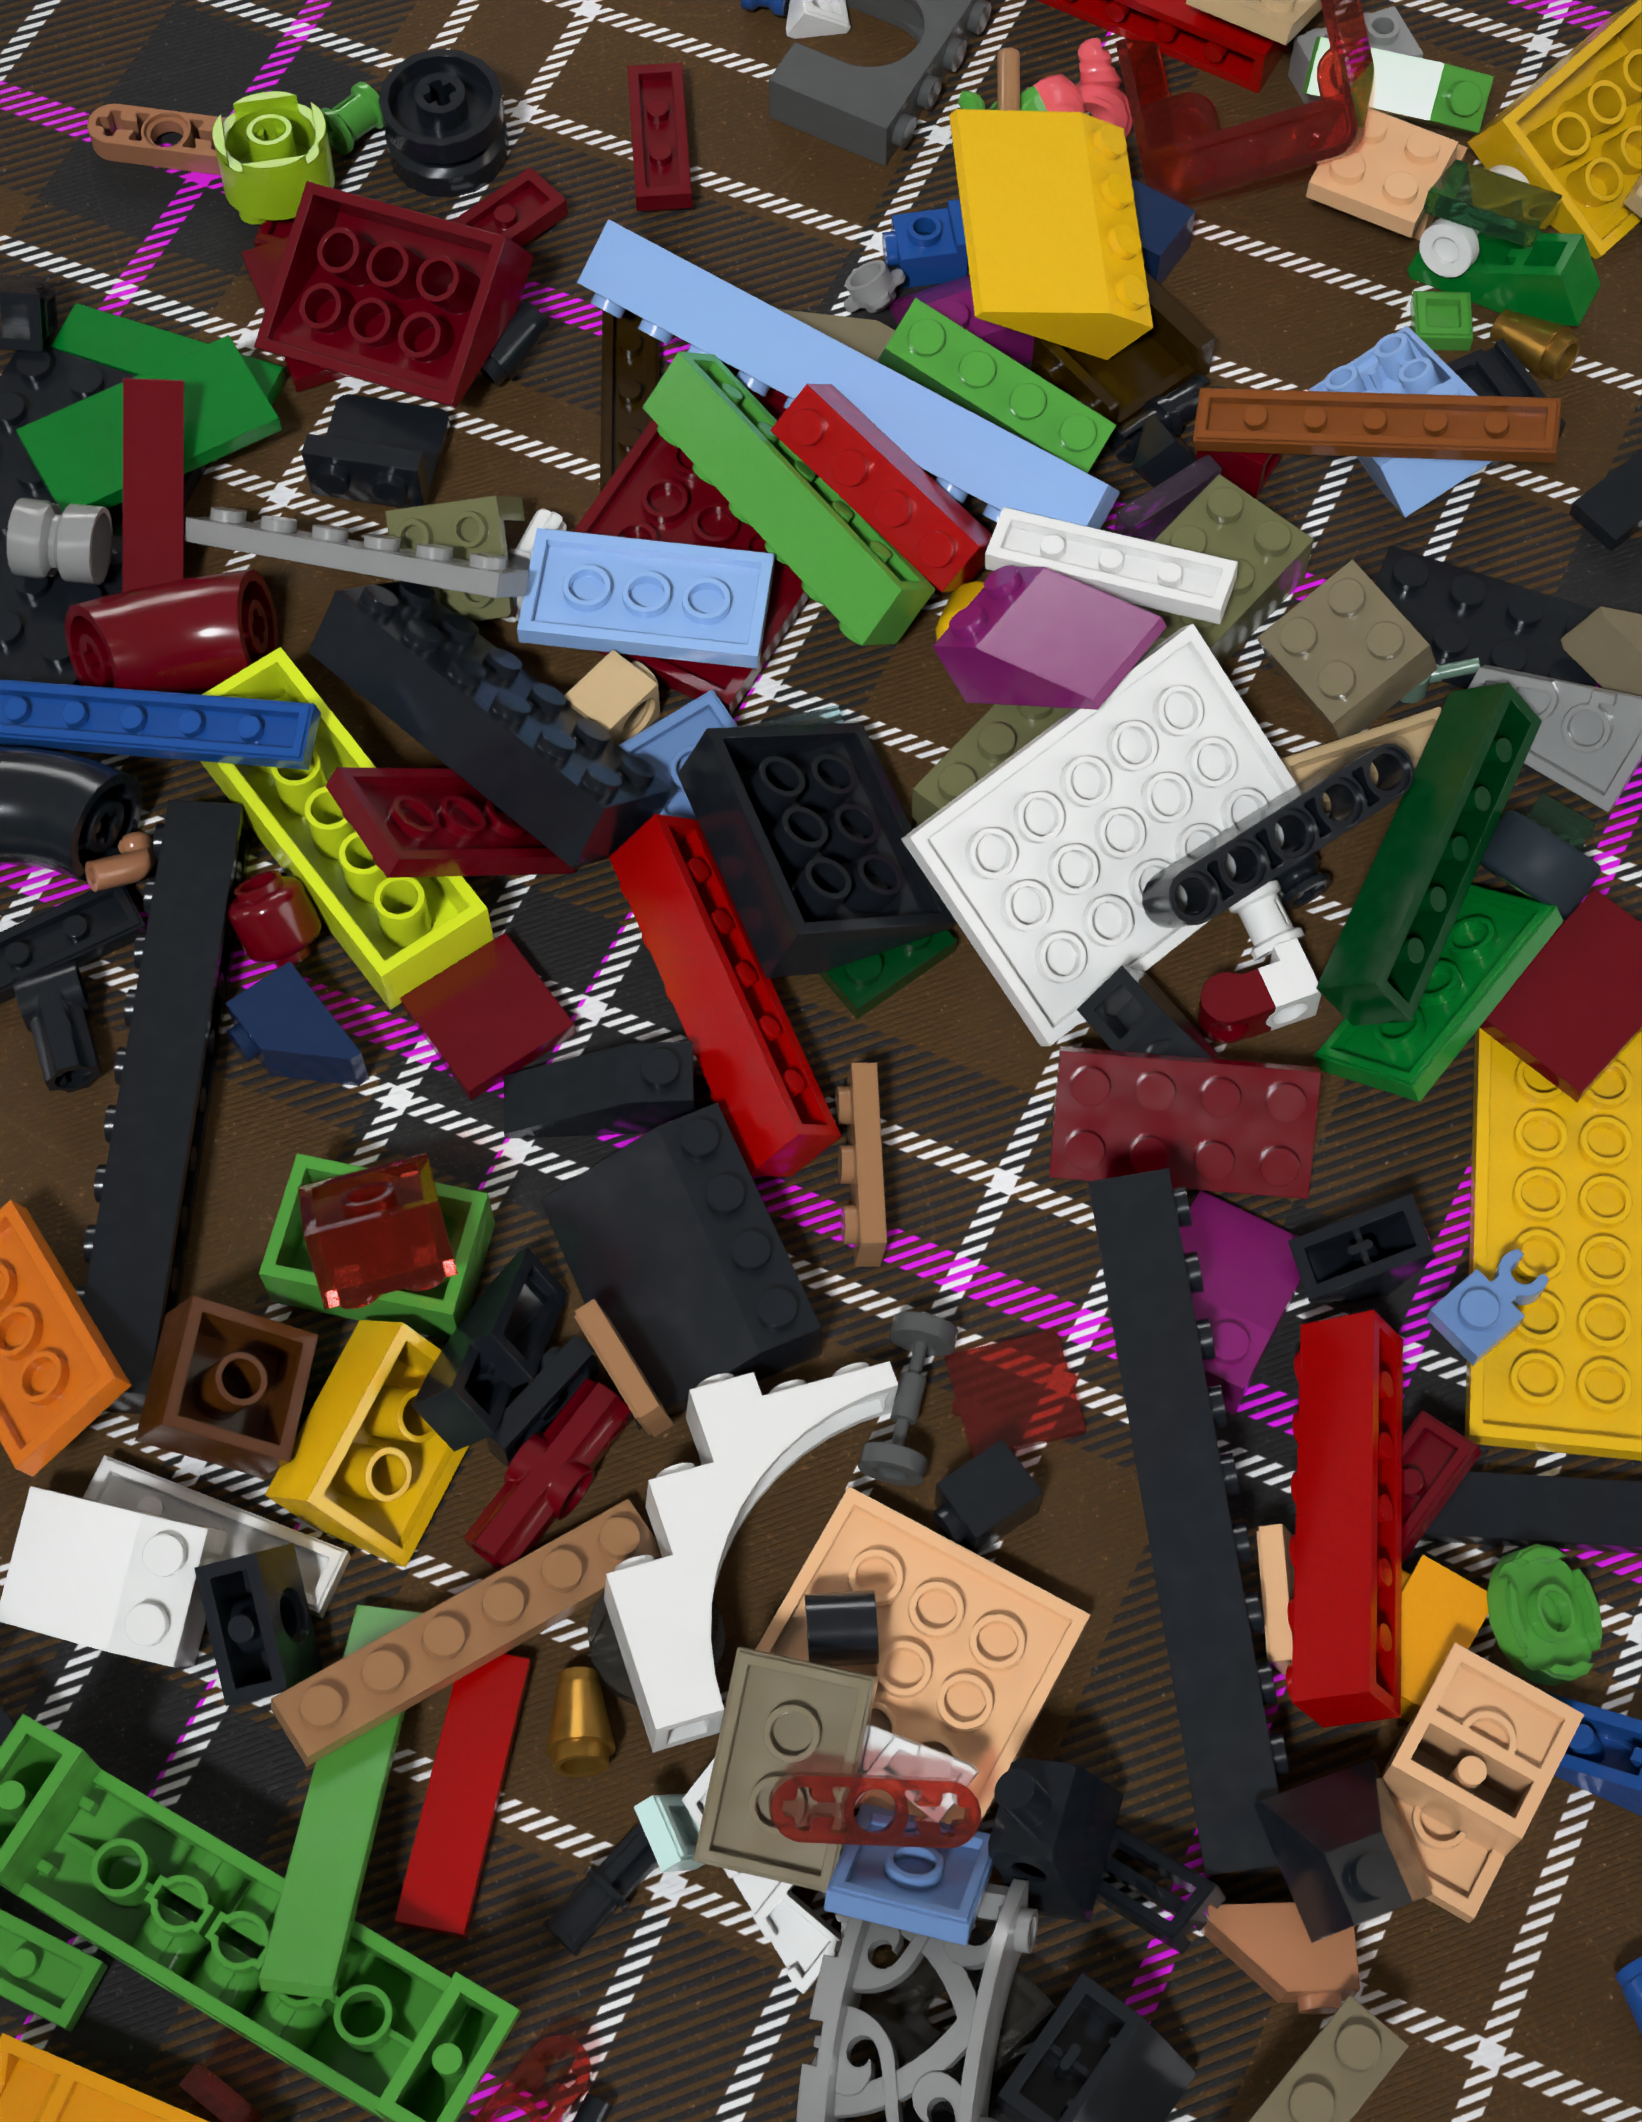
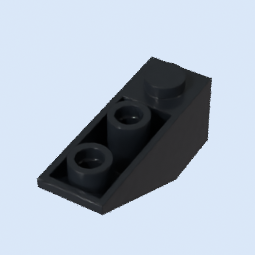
(1140, 1018)

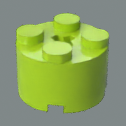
(270, 154)

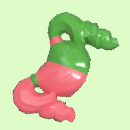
(1095, 92)

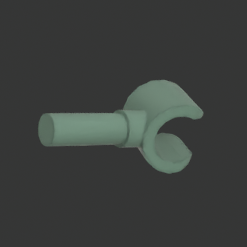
(1444, 671)

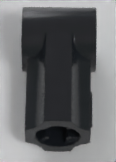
(56, 1013)

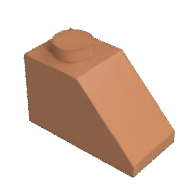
(1279, 1956)

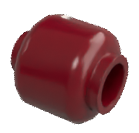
(274, 918)

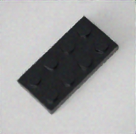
(1482, 617)

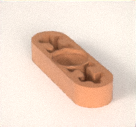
(146, 125)

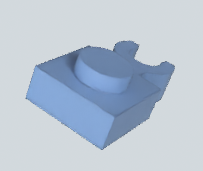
(1483, 1312)

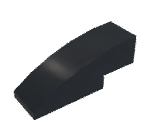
(491, 1352)

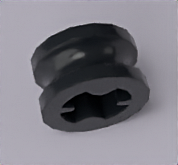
(1303, 883)

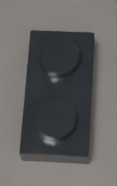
(543, 1399)

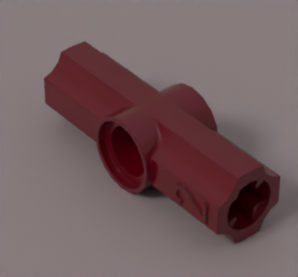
(549, 1475)

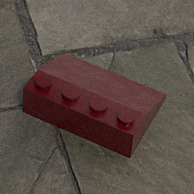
(391, 294)

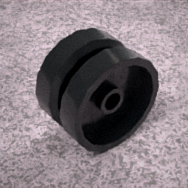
(444, 122)

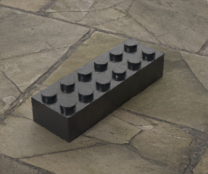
(489, 719)

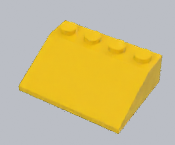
(1580, 132)
(1051, 227)

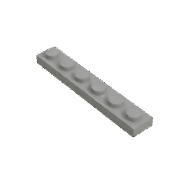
(376, 556)

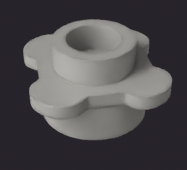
(872, 286)

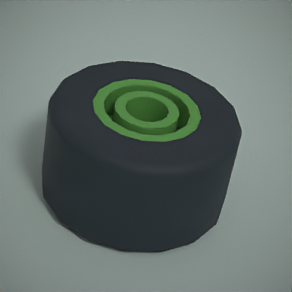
(1539, 863)

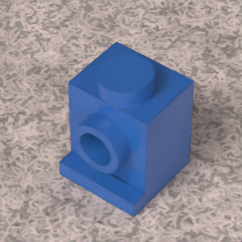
(927, 246)

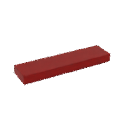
(463, 1798)

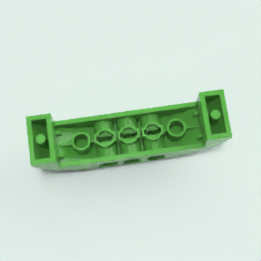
(200, 1925)

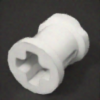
(1265, 920)

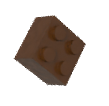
(227, 1387)

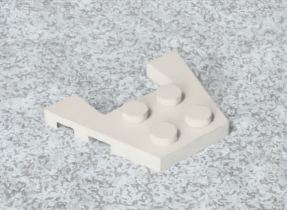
(789, 1923)

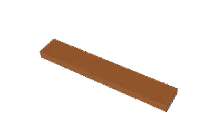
(1378, 425)

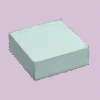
(669, 1831)

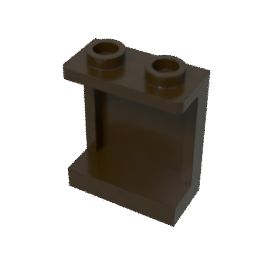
(1146, 368)

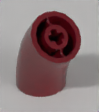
(173, 633)

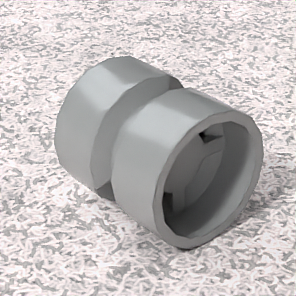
(52, 541)

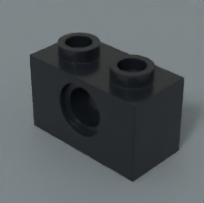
(258, 1623)

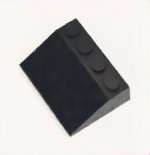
(810, 844)
(685, 1259)

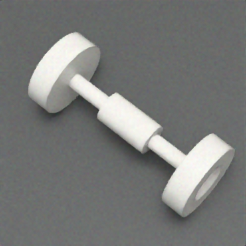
(1451, 247)

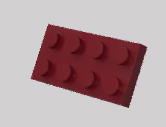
(435, 825)
(1202, 1118)

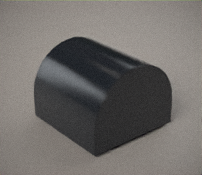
(842, 1628)

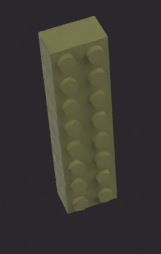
(1217, 523)

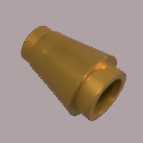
(1539, 344)
(579, 1725)

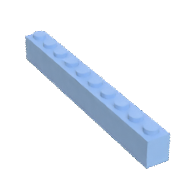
(787, 354)

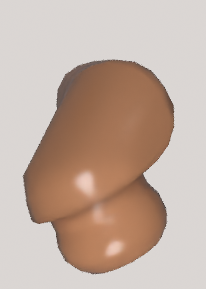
(125, 868)

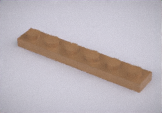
(459, 1634)

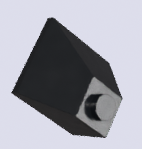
(1342, 1850)

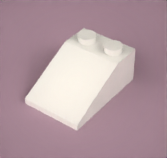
(109, 1577)

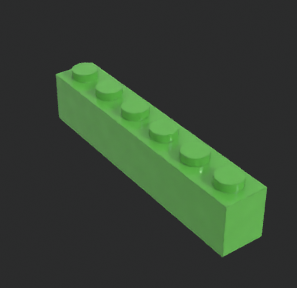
(788, 504)

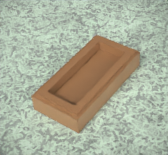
(623, 1368)

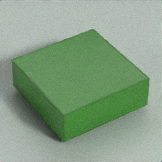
(1442, 319)

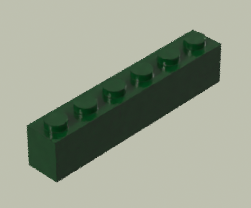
(1429, 856)

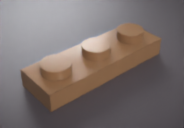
(862, 1165)

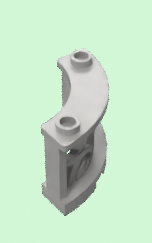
(838, 2090)

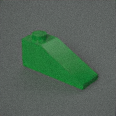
(1545, 281)

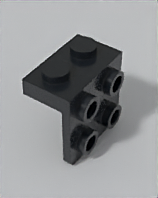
(377, 452)

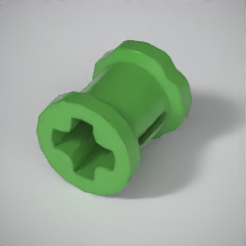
(353, 117)

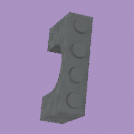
(878, 106)

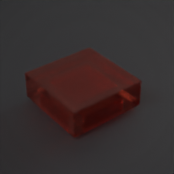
(218, 2096)

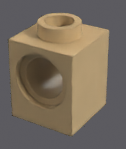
(617, 696)

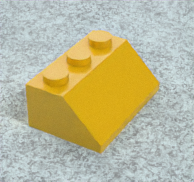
(364, 1455)

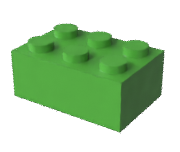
(430, 1312)

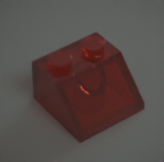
(376, 1233)

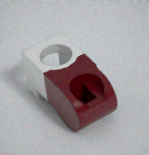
(1261, 999)

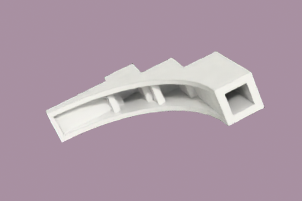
(744, 1446)

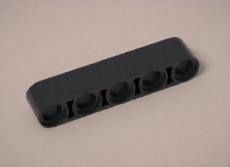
(1252, 839)

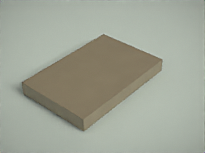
(777, 1722)

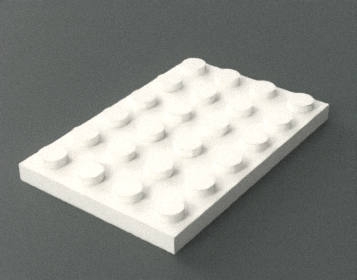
(1068, 830)

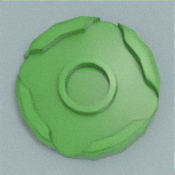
(1544, 1615)

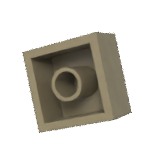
(1348, 652)

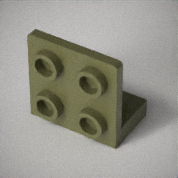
(468, 528)

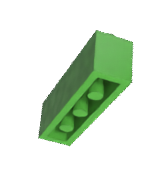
(994, 386)

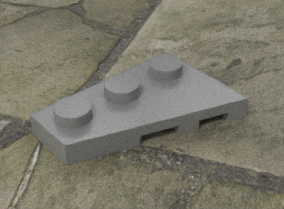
(1585, 736)

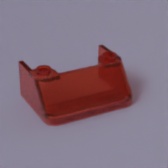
(1194, 159)

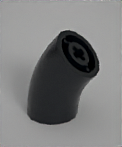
(63, 809)

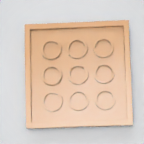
(958, 1638)

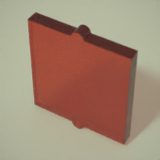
(1015, 1393)

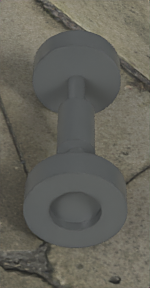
(923, 1336)

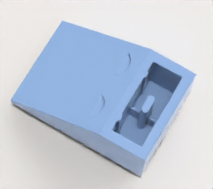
(1405, 366)

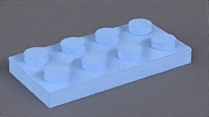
(646, 598)

